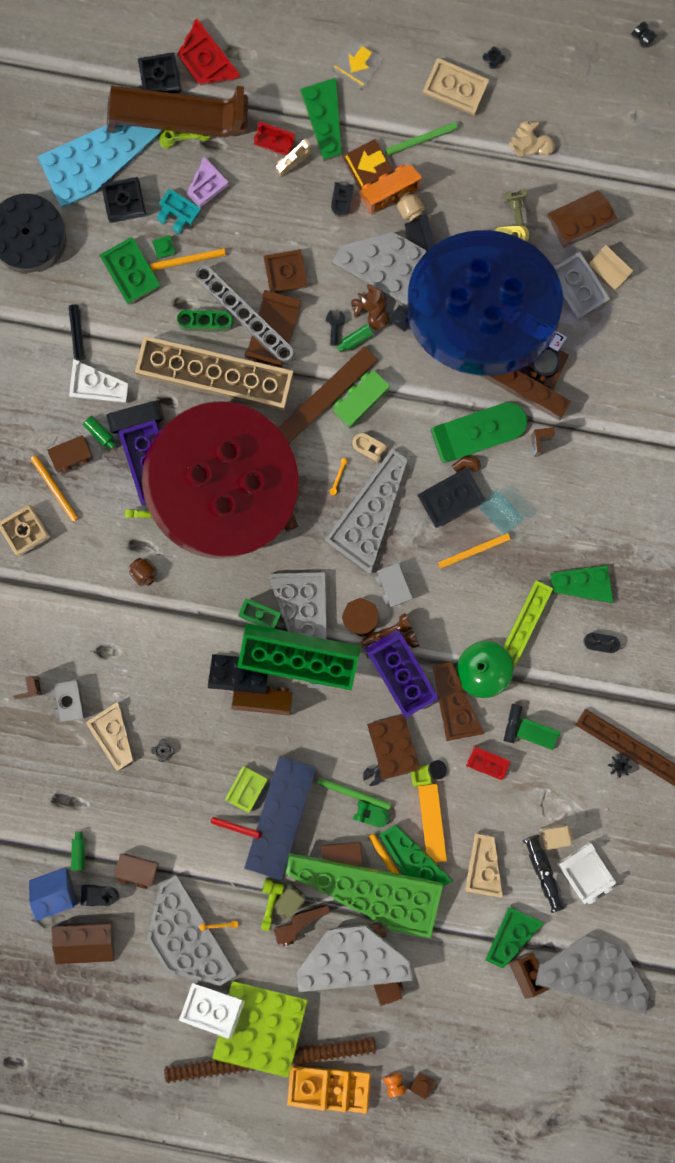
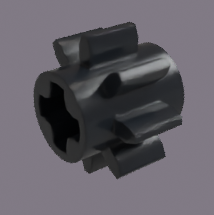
(625, 766)

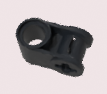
(95, 895)

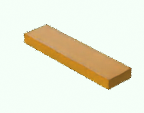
(432, 822)

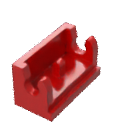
(274, 139)
(488, 763)

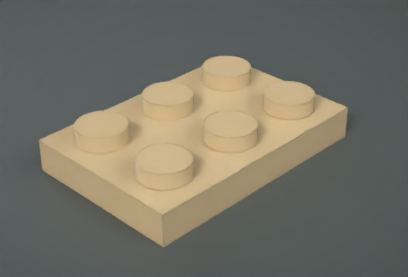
(455, 86)

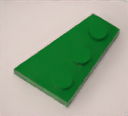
(584, 583)

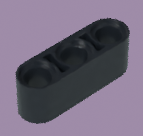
(134, 416)

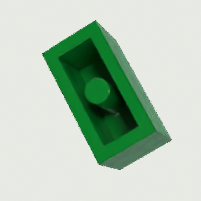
(259, 614)

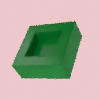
(163, 247)

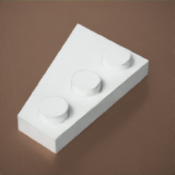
(96, 385)

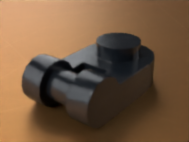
(341, 205)

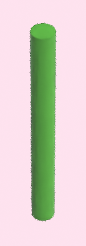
(422, 138)
(353, 793)

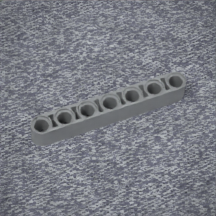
(240, 306)

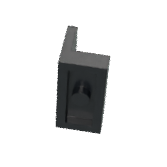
(420, 232)

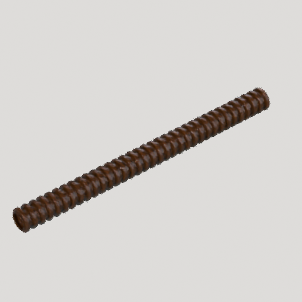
(301, 1055)

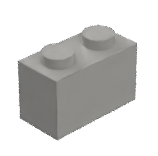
(394, 585)

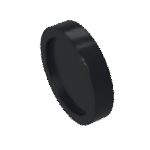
(437, 769)

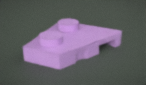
(206, 183)

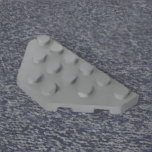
(381, 262)
(180, 942)
(352, 959)
(597, 973)

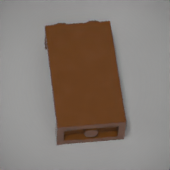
(280, 314)

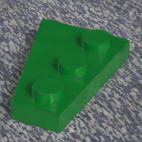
(511, 935)

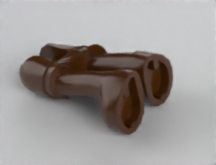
(403, 625)

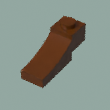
(287, 933)

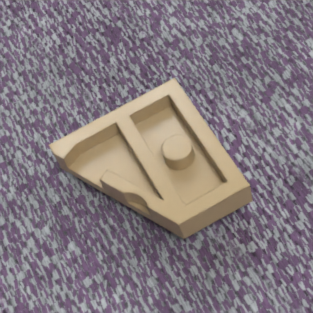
(295, 157)

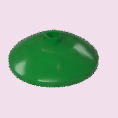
(495, 675)

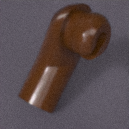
(470, 462)

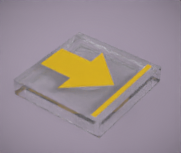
(357, 64)

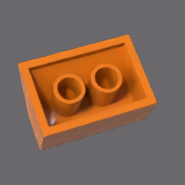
(390, 188)

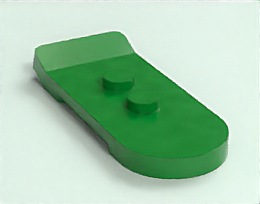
(479, 431)

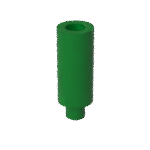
(355, 338)
(99, 432)
(78, 852)

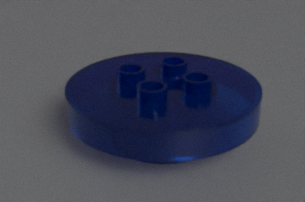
(484, 302)

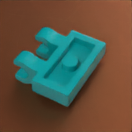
(179, 207)

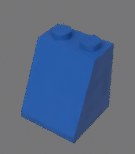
(51, 894)

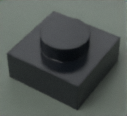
(399, 318)

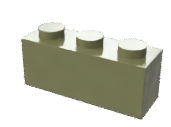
(289, 901)

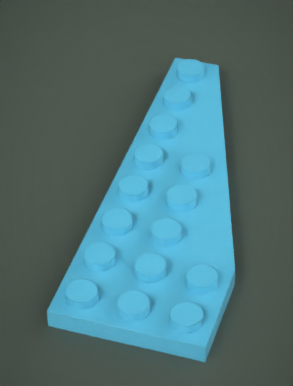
(93, 159)

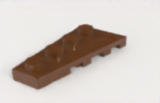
(456, 711)

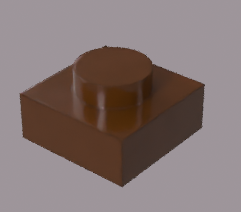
(422, 1085)

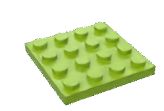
(265, 1030)

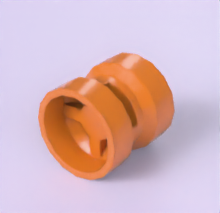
(394, 1084)

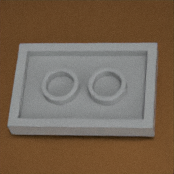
(580, 286)

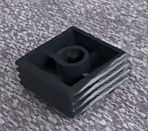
(163, 63)
(114, 192)

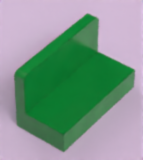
(537, 733)

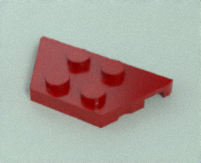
(205, 58)

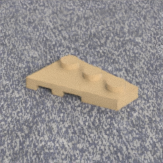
(112, 735)

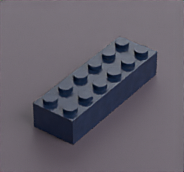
(280, 817)

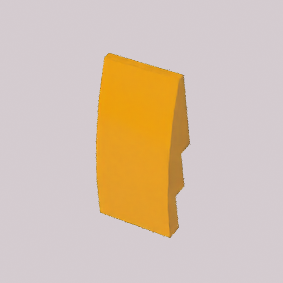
(329, 1089)

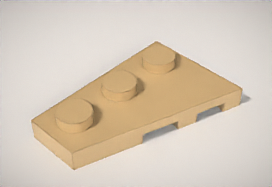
(483, 870)

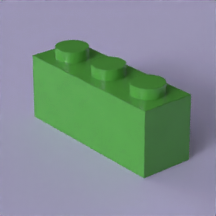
(360, 398)

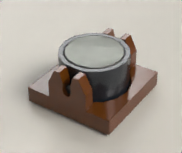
(545, 366)

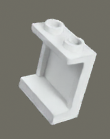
(587, 873)

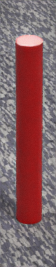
(237, 828)

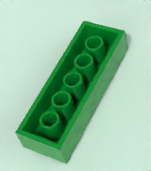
(299, 656)

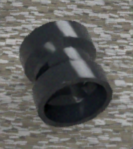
(643, 34)

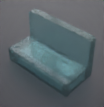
(500, 512)

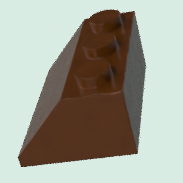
(582, 218)
(272, 702)
(83, 943)

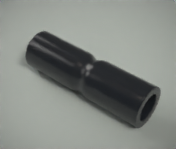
(512, 726)

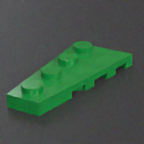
(322, 110)
(411, 857)

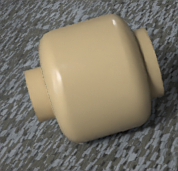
(410, 206)

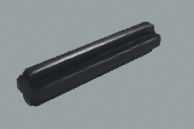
(76, 332)

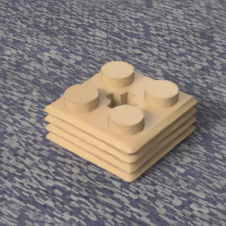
(12, 526)

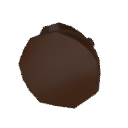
(360, 617)

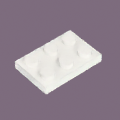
(211, 1011)

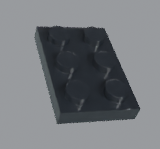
(451, 497)
(226, 676)

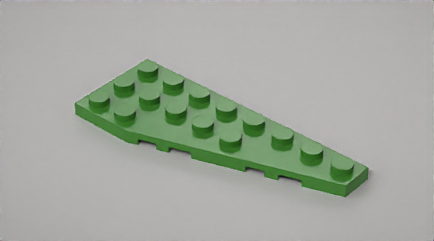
(392, 899)

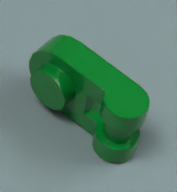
(378, 816)

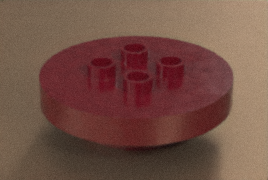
(220, 480)

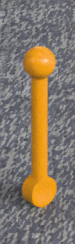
(344, 461)
(234, 924)

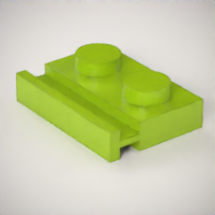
(246, 789)

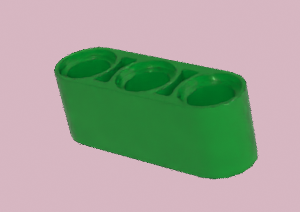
(197, 315)

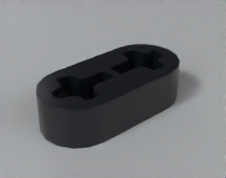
(602, 638)

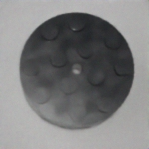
(46, 235)

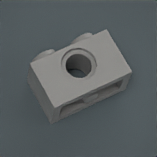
(76, 710)

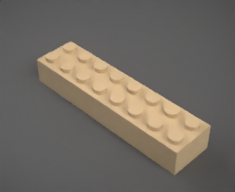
(214, 373)

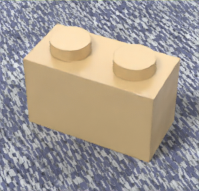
(556, 836)

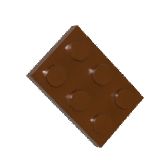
(393, 747)

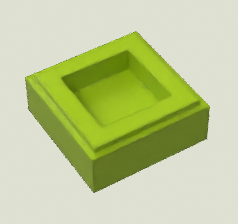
(421, 777)

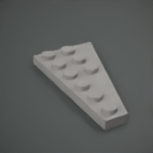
(365, 520)
(302, 604)

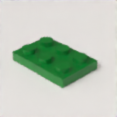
(129, 270)

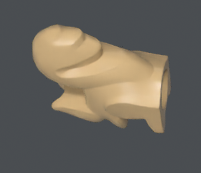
(528, 143)

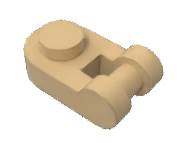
(362, 444)

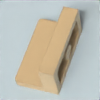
(610, 267)

